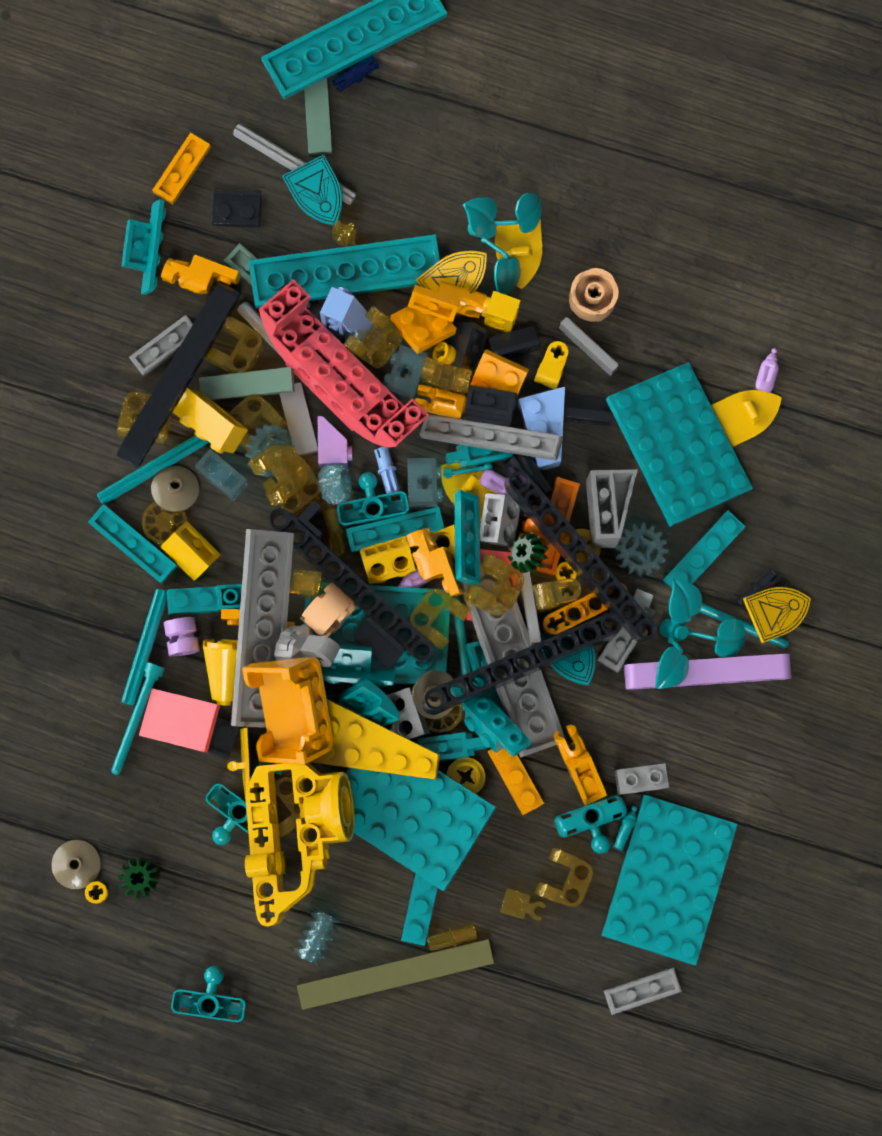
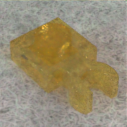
(344, 234)
(518, 904)

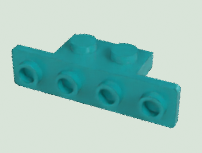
(142, 246)
(354, 665)
(492, 724)

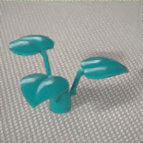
(480, 215)
(684, 603)

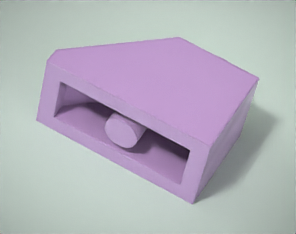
(332, 445)

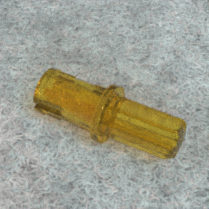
(334, 532)
(452, 937)

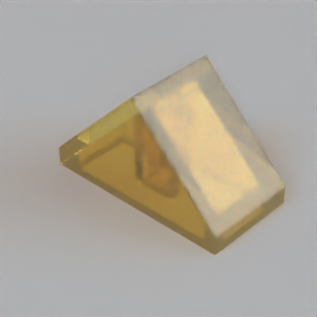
(306, 584)

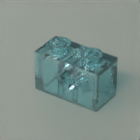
(403, 359)
(423, 469)
(221, 475)

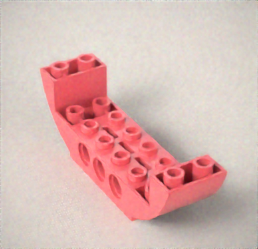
(335, 372)

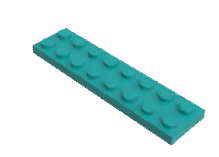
(348, 41)
(355, 268)

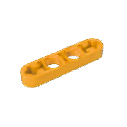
(585, 611)

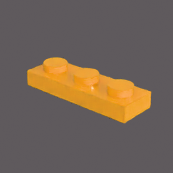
(181, 168)
(516, 780)

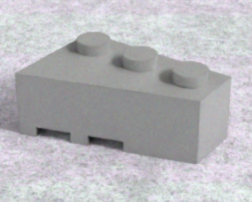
(608, 504)

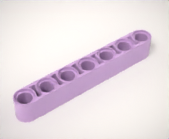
(715, 671)

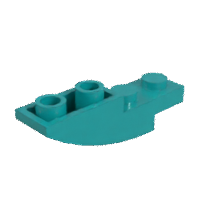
(204, 599)

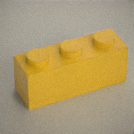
(209, 421)

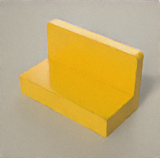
(190, 550)

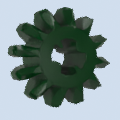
(527, 552)
(137, 870)

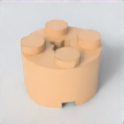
(584, 285)
(328, 611)

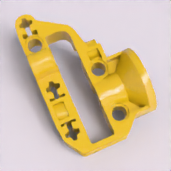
(324, 808)

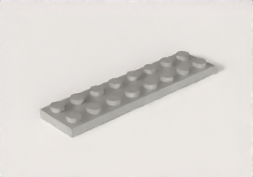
(261, 615)
(528, 698)

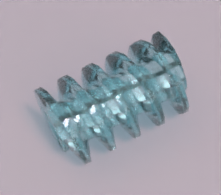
(316, 937)

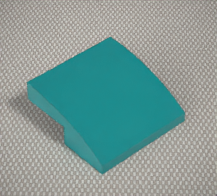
(370, 703)

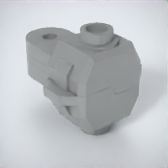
(301, 642)

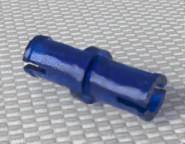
(355, 73)

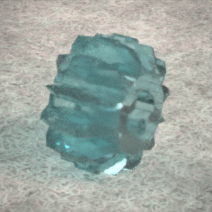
(335, 483)

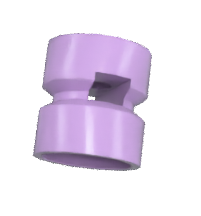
(181, 636)

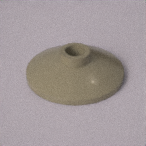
(175, 499)
(425, 683)
(88, 867)

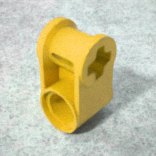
(551, 368)

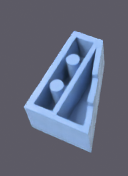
(345, 315)
(544, 414)

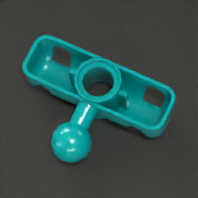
(387, 507)
(604, 813)
(222, 834)
(224, 1006)

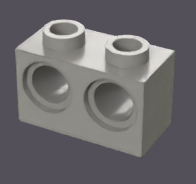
(499, 520)
(409, 714)
(641, 779)

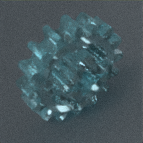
(264, 440)
(638, 539)

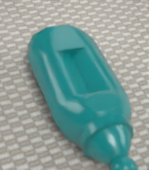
(627, 824)

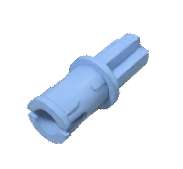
(387, 469)

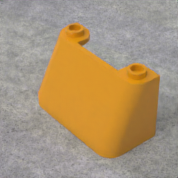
(292, 709)

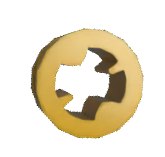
(444, 353)
(568, 567)
(102, 897)

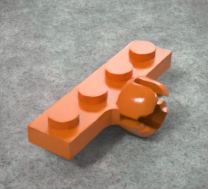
(563, 498)

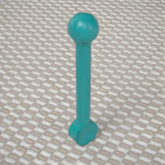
(448, 473)

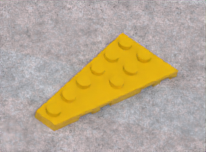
(371, 747)

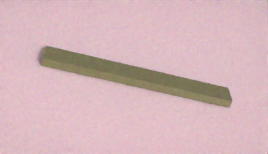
(395, 974)

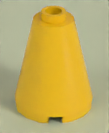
(221, 667)

